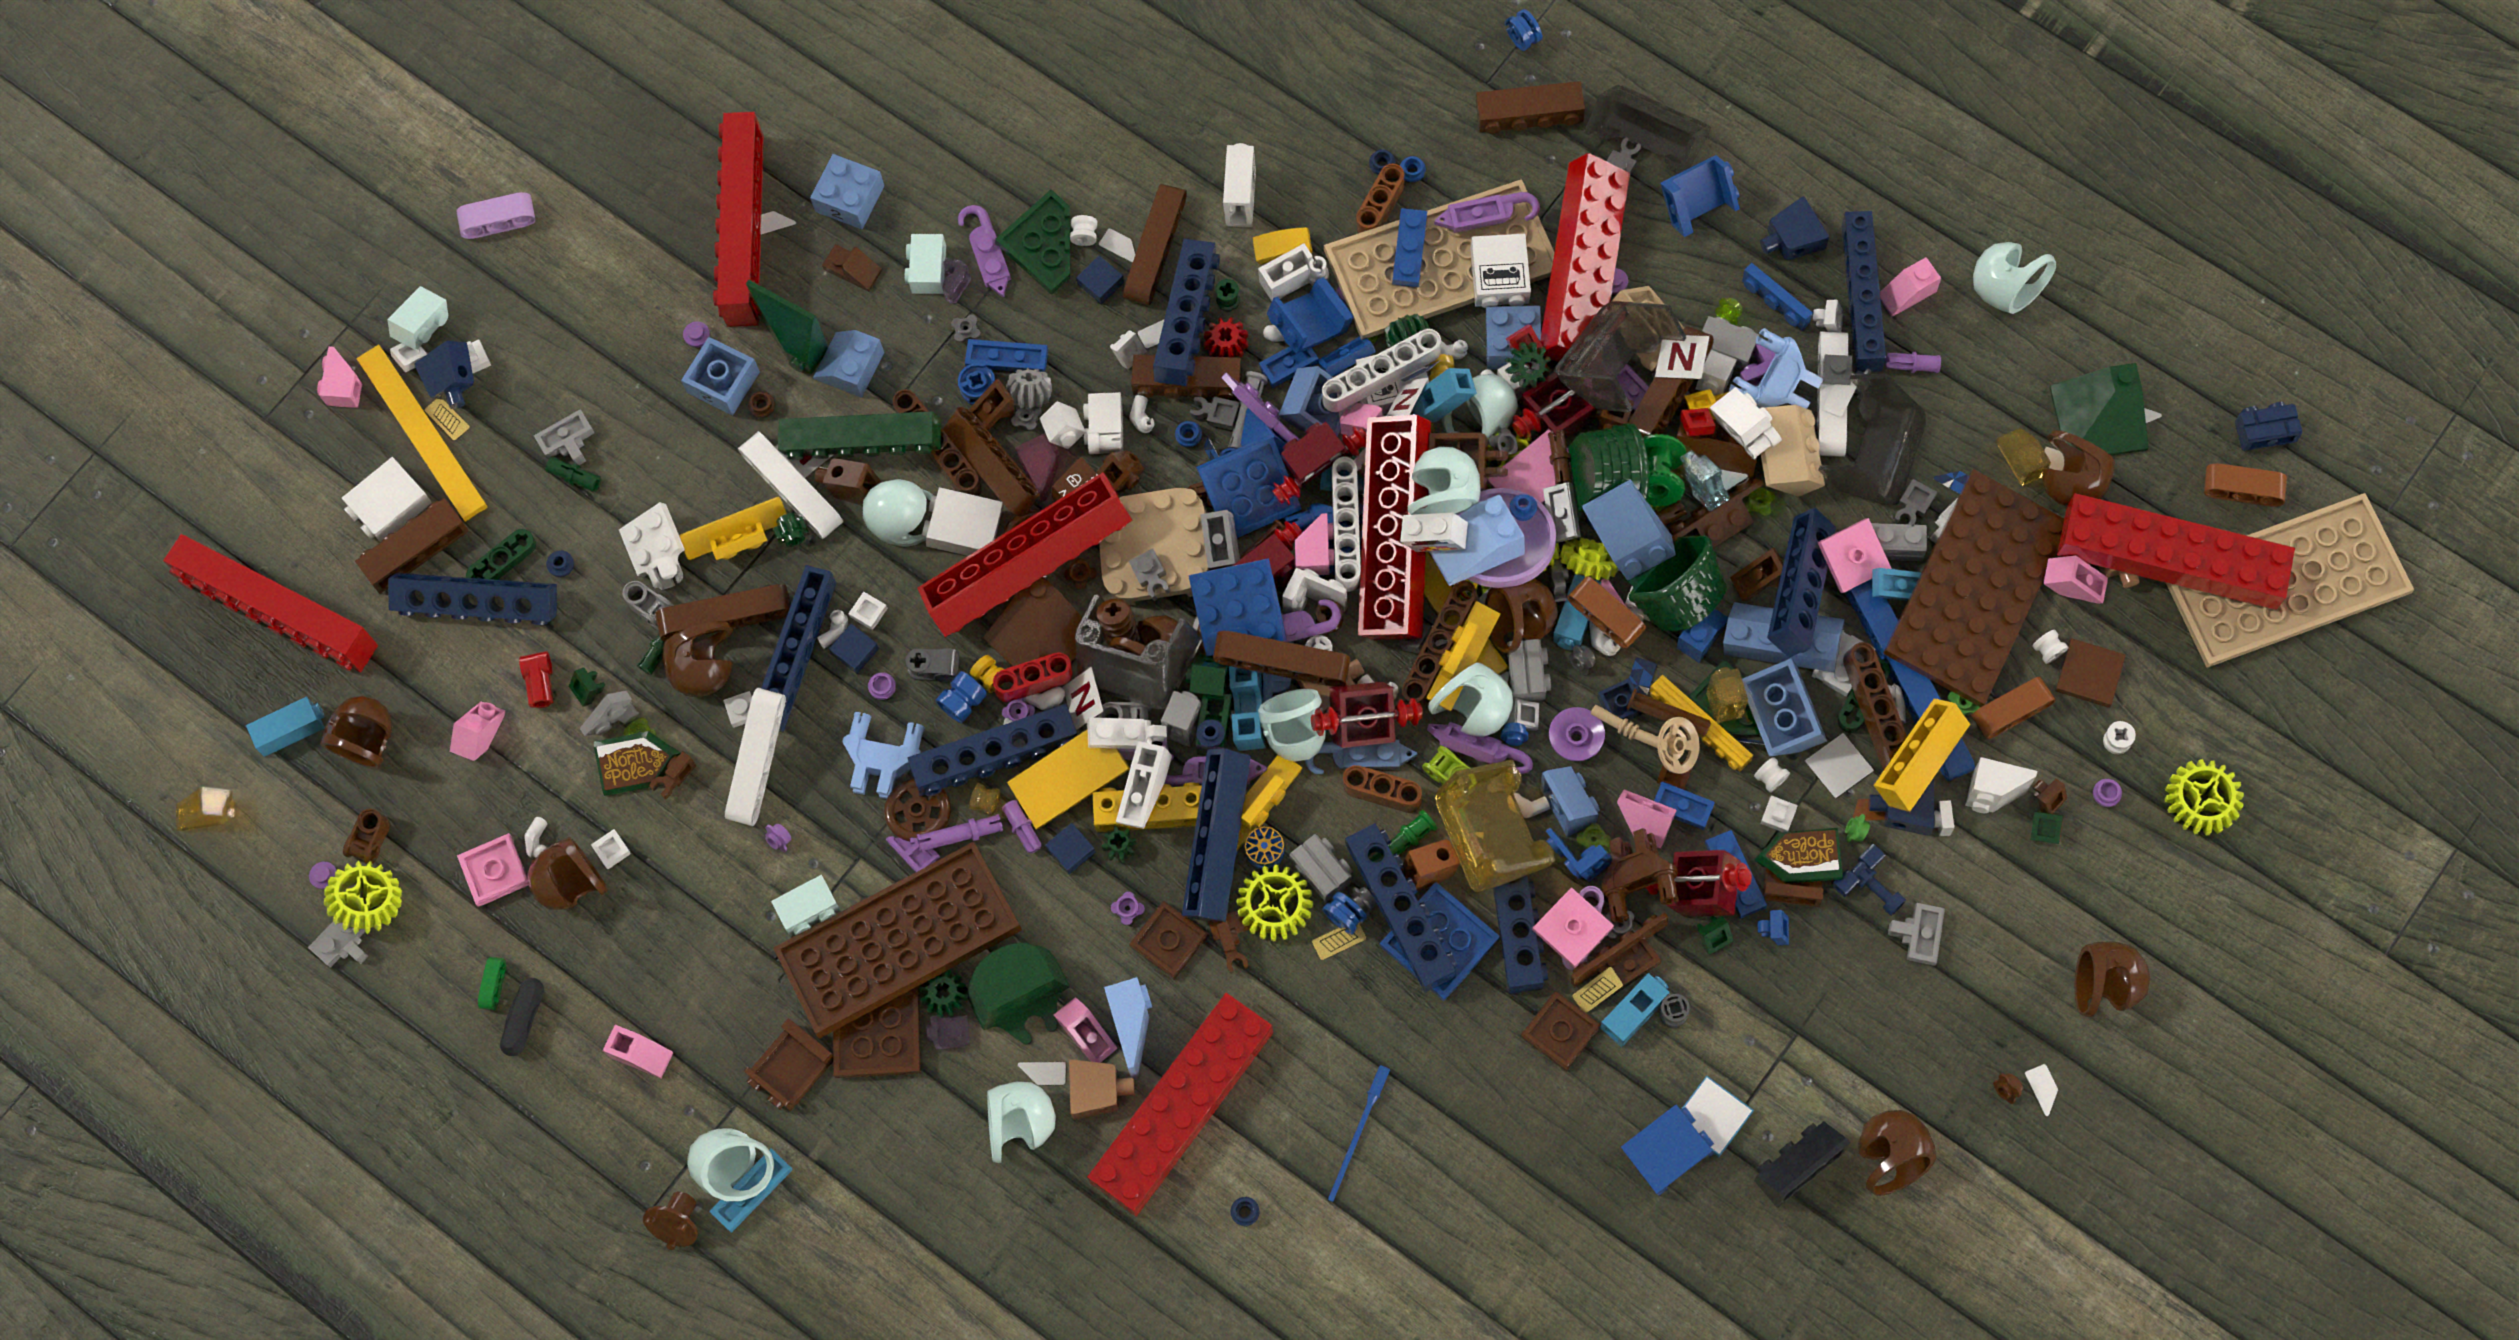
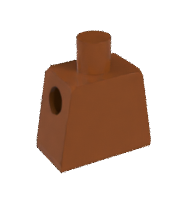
(1431, 864)

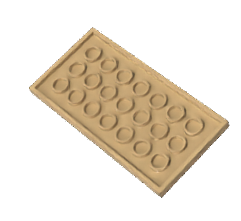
(1366, 265)
(2336, 571)

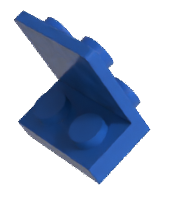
(1593, 859)

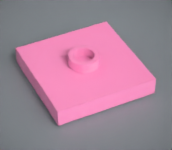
(1853, 554)
(493, 870)
(1573, 927)

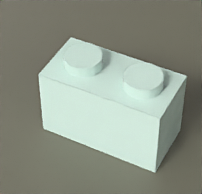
(926, 264)
(418, 318)
(805, 906)

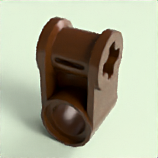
(367, 839)

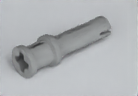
(1258, 381)

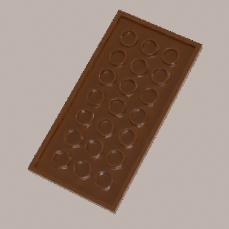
(1976, 588)
(896, 939)

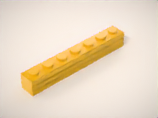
(1716, 737)

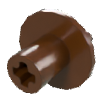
(672, 1221)

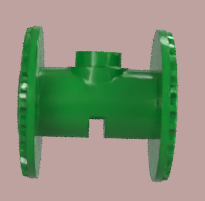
(1664, 456)

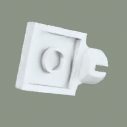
(654, 546)

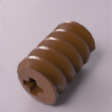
(1117, 621)

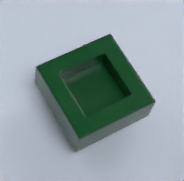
(2047, 827)

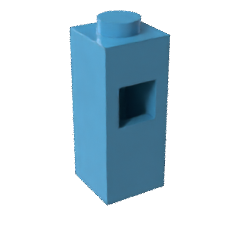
(1445, 394)
(1571, 623)
(286, 726)
(1635, 1009)

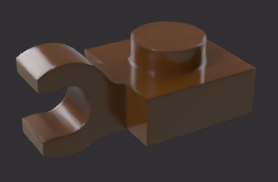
(676, 773)
(1229, 939)

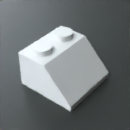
(1997, 785)

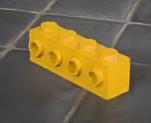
(1922, 754)
(1172, 809)

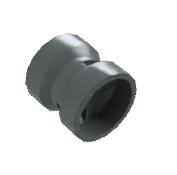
(1673, 1016)

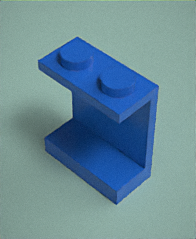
(1698, 192)
(1311, 317)
(1668, 1148)

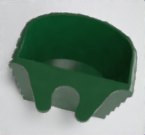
(1606, 460)
(1682, 587)
(1014, 986)

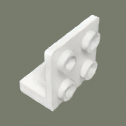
(1309, 584)

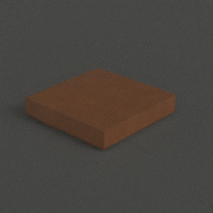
(2090, 673)
(1168, 940)
(1560, 1030)

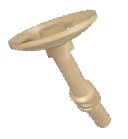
(1669, 745)

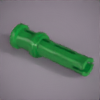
(1409, 835)

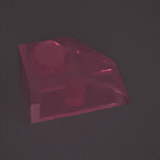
(1039, 462)

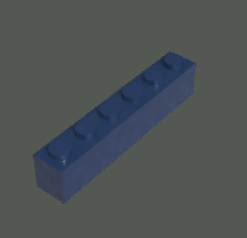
(1216, 835)

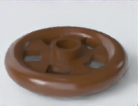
(894, 806)

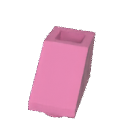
(339, 382)
(1312, 547)
(476, 730)
(637, 1051)

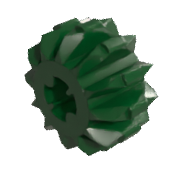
(1404, 328)
(1528, 354)
(941, 983)

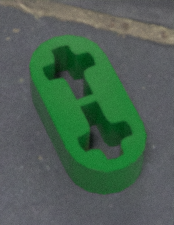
(492, 983)

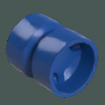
(960, 698)

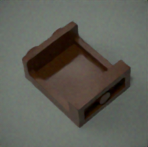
(789, 1066)

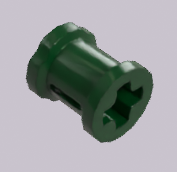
(1230, 288)

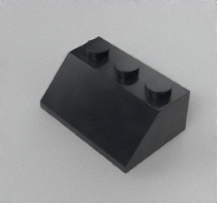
(1800, 1162)

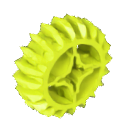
(2181, 783)
(375, 886)
(1284, 895)

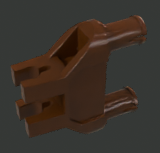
(1636, 871)

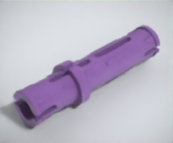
(959, 833)

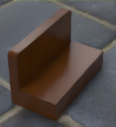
(1792, 893)

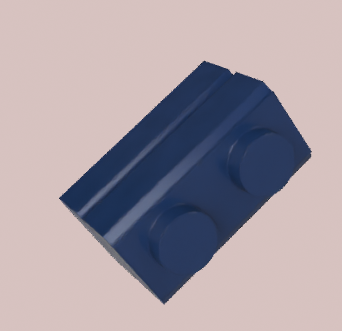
(2268, 426)

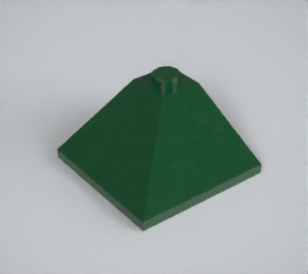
(791, 327)
(2104, 409)

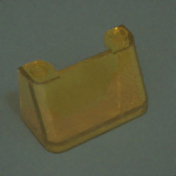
(1489, 826)

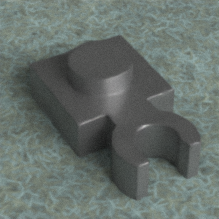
(1625, 158)
(1219, 413)
(1915, 501)
(1149, 571)
(1558, 578)

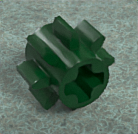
(790, 530)
(1126, 844)

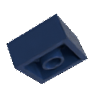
(1100, 280)
(854, 648)
(1616, 699)
(1070, 848)

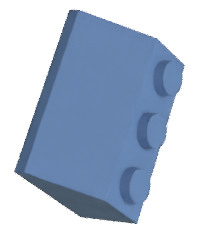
(1783, 709)

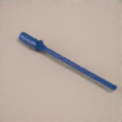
(1373, 1095)

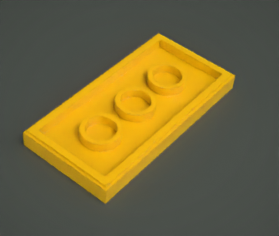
(1065, 778)

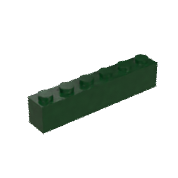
(859, 434)

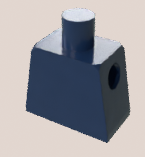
(1795, 232)
(447, 372)
(1918, 820)

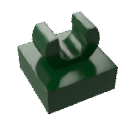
(584, 687)
(1715, 934)

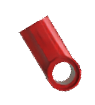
(536, 672)

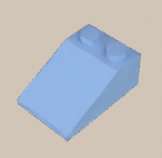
(1490, 541)
(1130, 1014)

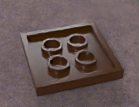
(881, 1040)

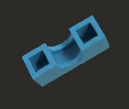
(1247, 697)

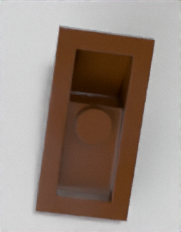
(852, 267)
(993, 405)
(1758, 575)

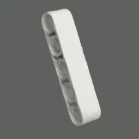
(1376, 381)
(1830, 428)
(790, 485)
(1346, 512)
(755, 756)

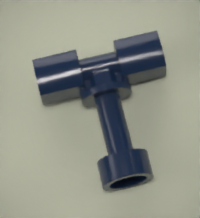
(1863, 876)

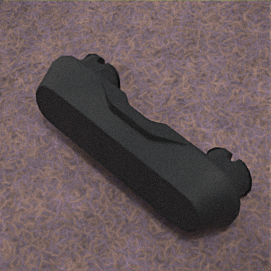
(521, 1016)

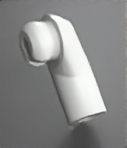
(1897, 696)
(1047, 699)

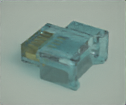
(1705, 480)

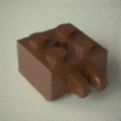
(1476, 447)

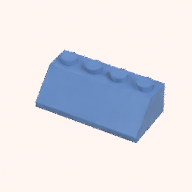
(1748, 633)

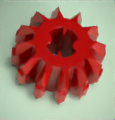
(1226, 330)

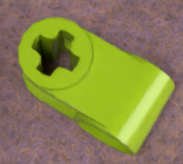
(1443, 765)

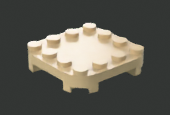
(1168, 524)

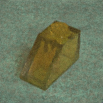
(2023, 455)
(205, 809)

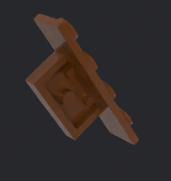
(1722, 521)
(1628, 959)

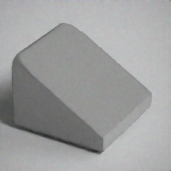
(1525, 713)

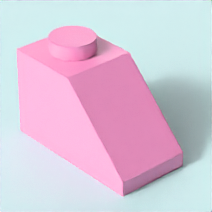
(1910, 287)
(1358, 417)
(2075, 579)
(1646, 814)
(1085, 1031)

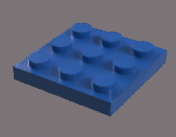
(1244, 485)
(1238, 601)
(1462, 933)

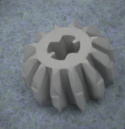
(1029, 388)

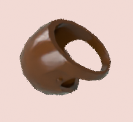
(2083, 471)
(1523, 609)
(1149, 630)
(692, 665)
(358, 731)
(563, 876)
(2110, 972)
(1904, 1145)

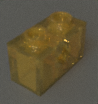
(1727, 695)

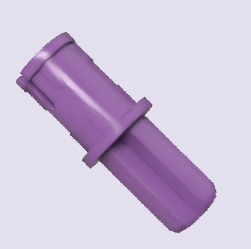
(1913, 362)
(1022, 826)

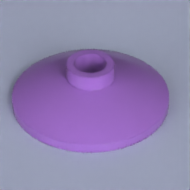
(1581, 722)

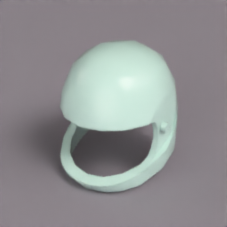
(2002, 282)
(1491, 406)
(1450, 481)
(895, 510)
(1483, 700)
(1288, 724)
(1019, 1112)
(722, 1159)

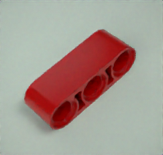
(1041, 666)

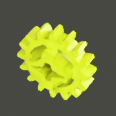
(1588, 559)

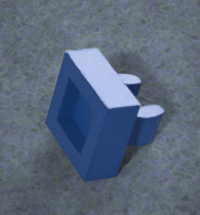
(1776, 927)

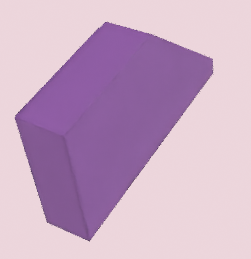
(911, 853)

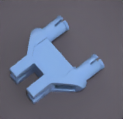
(1781, 376)
(879, 758)

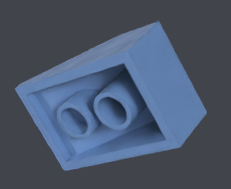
(1630, 530)

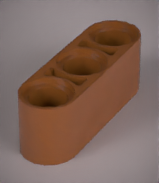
(1381, 190)
(2245, 485)
(1606, 612)
(2013, 708)
(1373, 778)

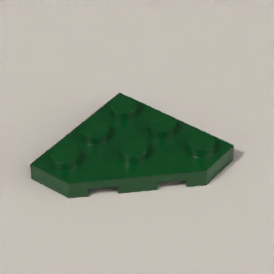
(1041, 241)

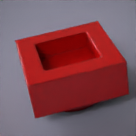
(1697, 422)

